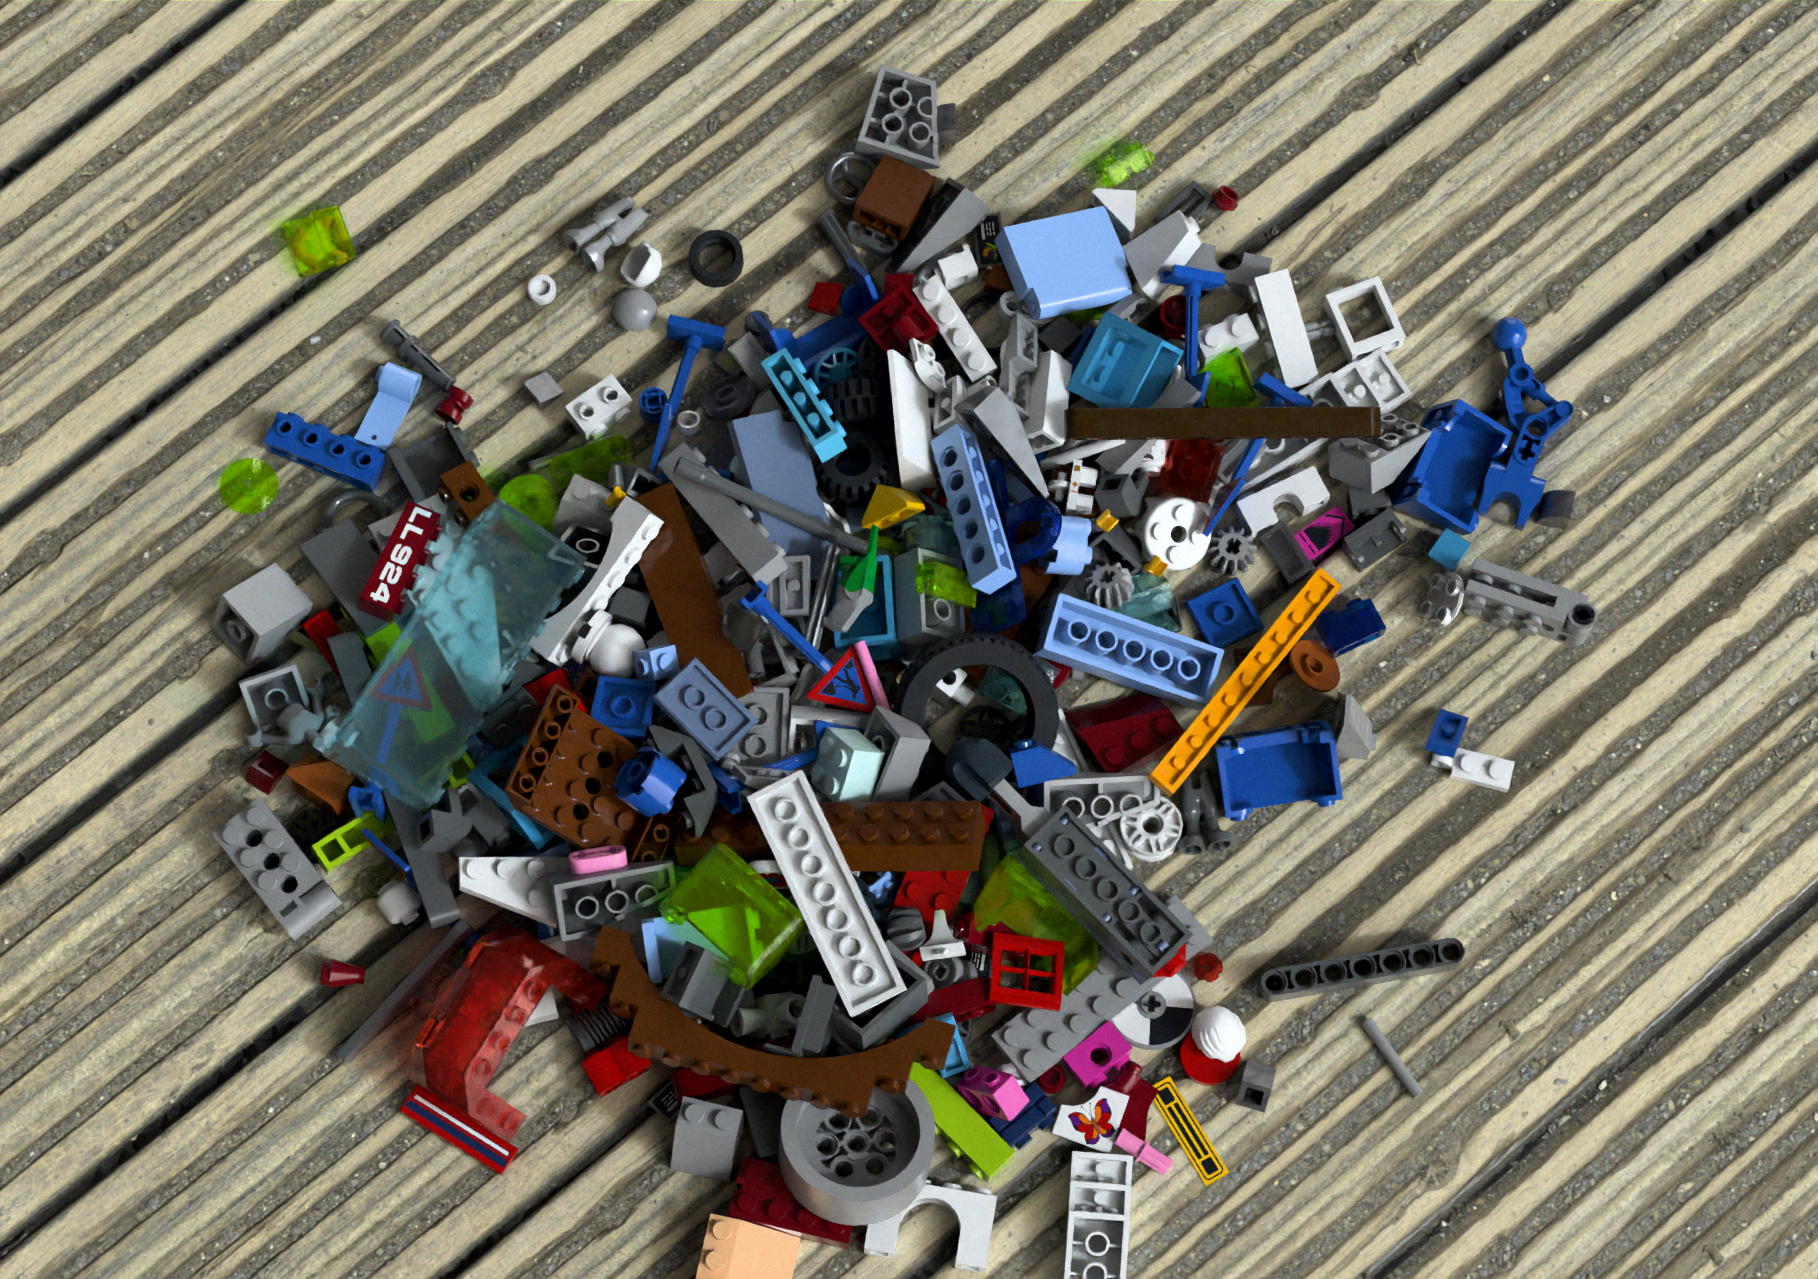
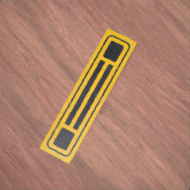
(1189, 1132)

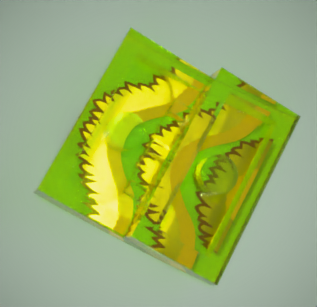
(318, 241)

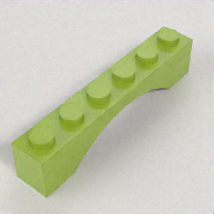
(349, 841)

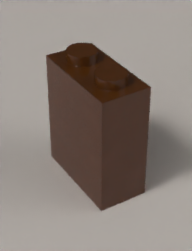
(894, 198)

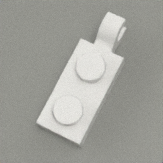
(1477, 769)

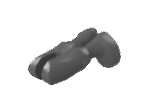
(1201, 803)

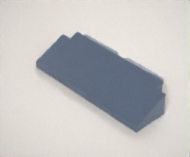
(779, 467)

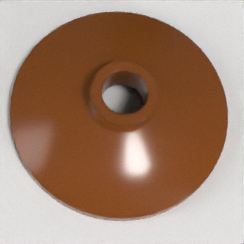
(1314, 666)

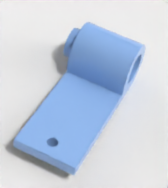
(395, 395)

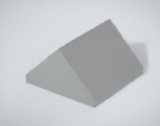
(272, 693)

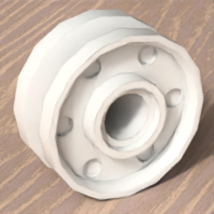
(1157, 845)

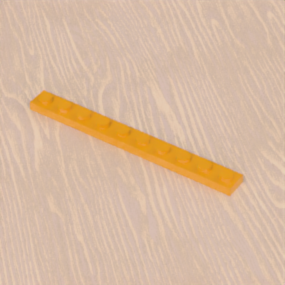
(1244, 682)

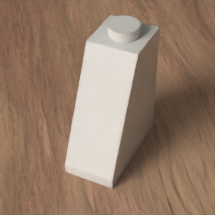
(1159, 249)

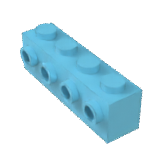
(804, 405)

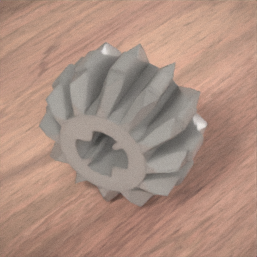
(1234, 540)
(1108, 586)

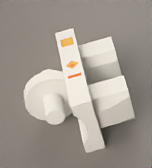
(1080, 476)

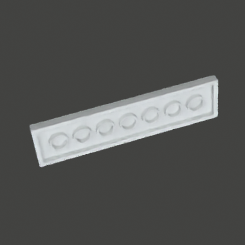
(826, 893)

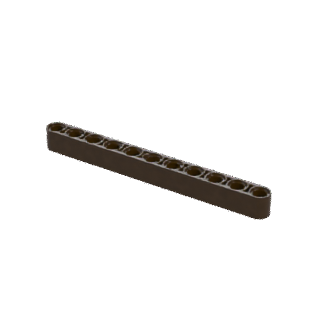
(1221, 423)

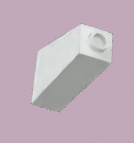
(1048, 402)

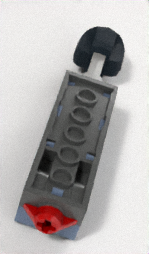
(1076, 868)

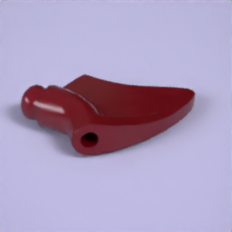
(1140, 1098)

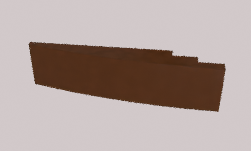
(687, 594)

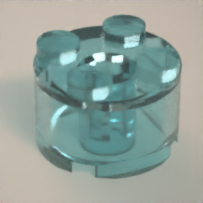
(931, 534)

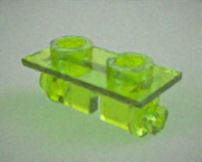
(1115, 168)

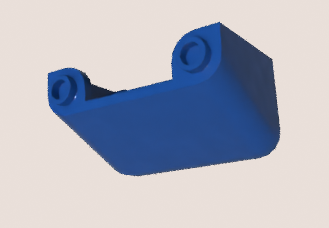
(1450, 466)
(1276, 767)

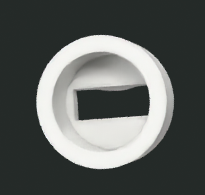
(688, 415)

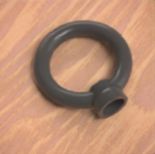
(352, 495)

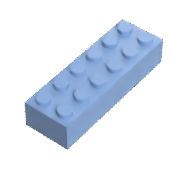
(1129, 651)

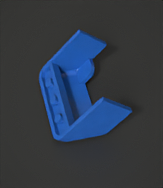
(838, 332)

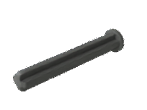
(842, 243)
(821, 598)

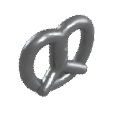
(847, 175)

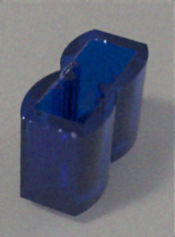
(1351, 627)

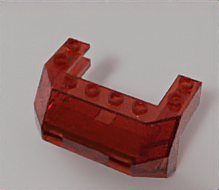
(485, 1015)

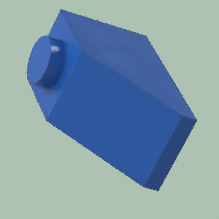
(1038, 763)

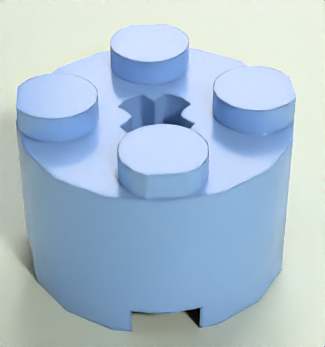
(1070, 549)

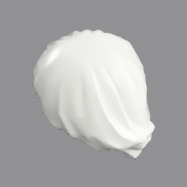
(1218, 1033)

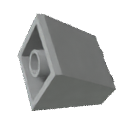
(260, 613)
(706, 1139)

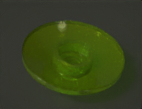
(254, 497)

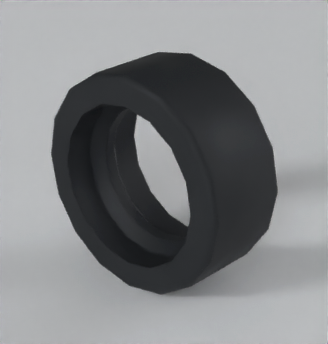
(719, 279)

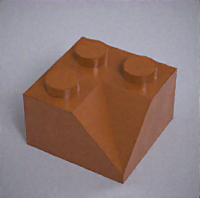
(322, 783)

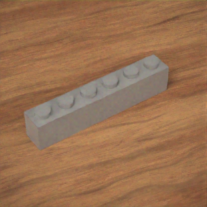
(728, 520)

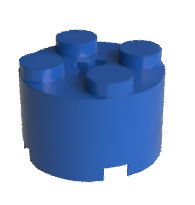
(649, 782)

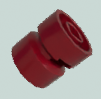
(1172, 318)

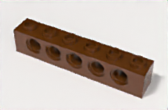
(467, 481)

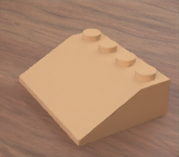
(746, 1251)

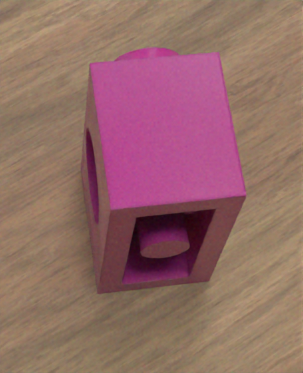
(1104, 1040)

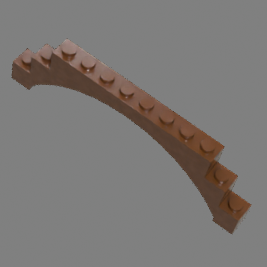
(827, 1082)

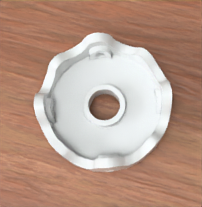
(1156, 527)

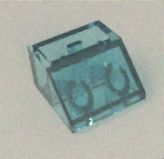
(1152, 603)

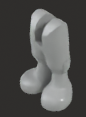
(615, 233)

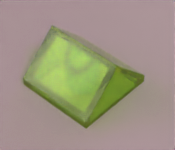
(1230, 382)

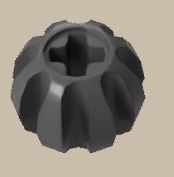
(905, 928)

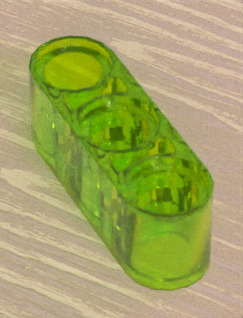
(600, 450)

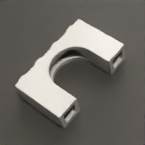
(972, 1211)

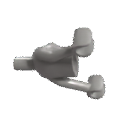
(296, 722)

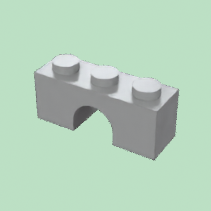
(1237, 279)

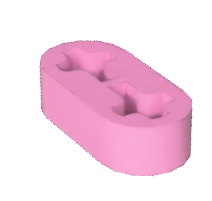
(597, 859)

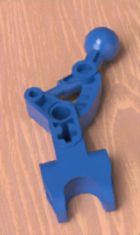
(1516, 479)

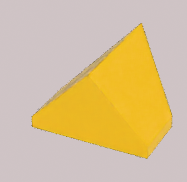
(891, 506)

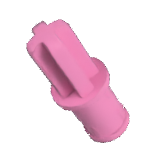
(1143, 1151)

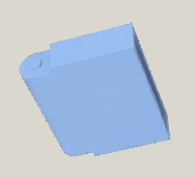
(1065, 262)

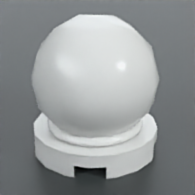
(608, 647)

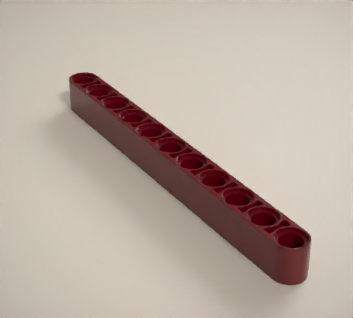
(963, 999)

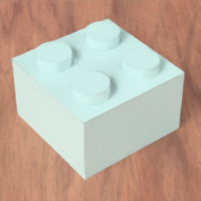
(846, 766)

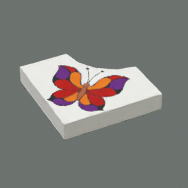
(1094, 1121)

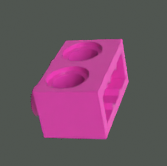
(993, 1092)

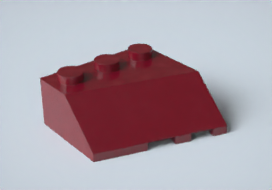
(1124, 732)

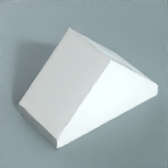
(1120, 208)

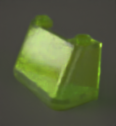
(735, 913)

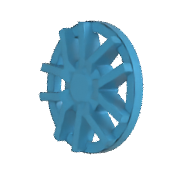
(836, 370)

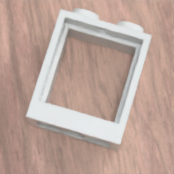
(1387, 340)

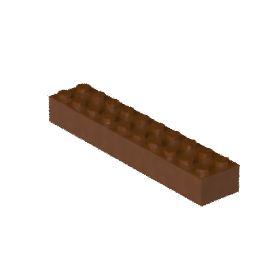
(868, 833)

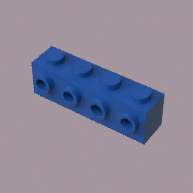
(325, 451)

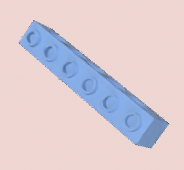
(973, 509)

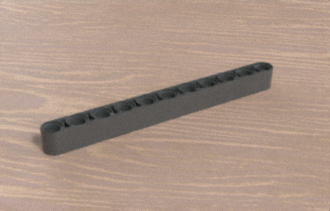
(424, 865)

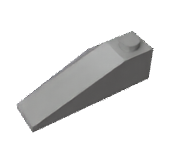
(1352, 729)

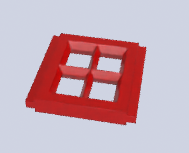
(1023, 996)

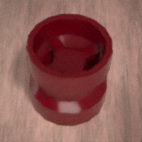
(453, 405)

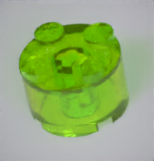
(533, 492)

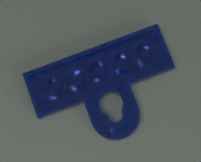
(1007, 605)

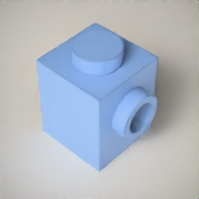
(656, 662)

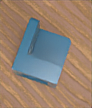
(1449, 550)

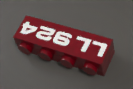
(400, 561)

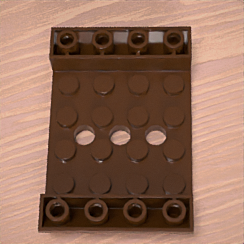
(553, 778)

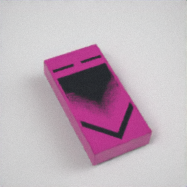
(1325, 532)

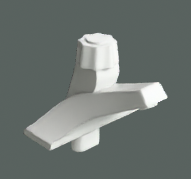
(942, 942)

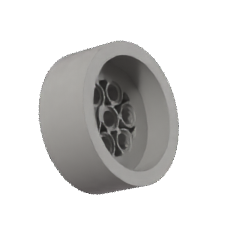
(862, 1197)

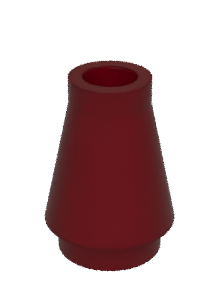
(339, 973)

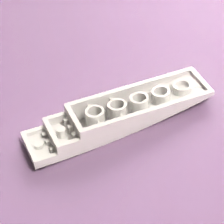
(1358, 384)
(1098, 1216)

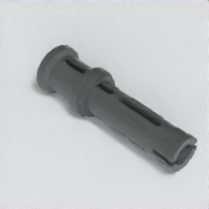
(408, 347)

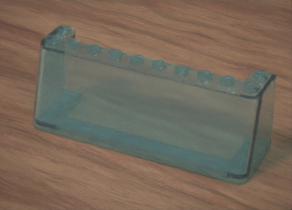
(455, 655)

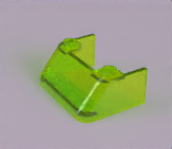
(1032, 911)

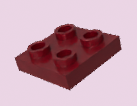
(897, 321)

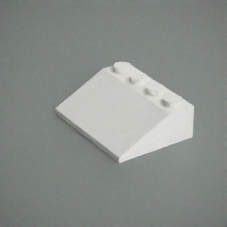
(912, 424)

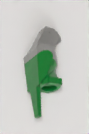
(855, 587)

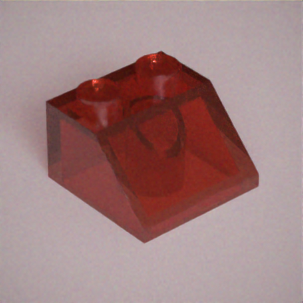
(1190, 469)

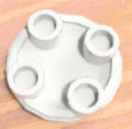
(1443, 599)

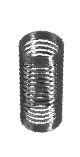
(579, 1031)

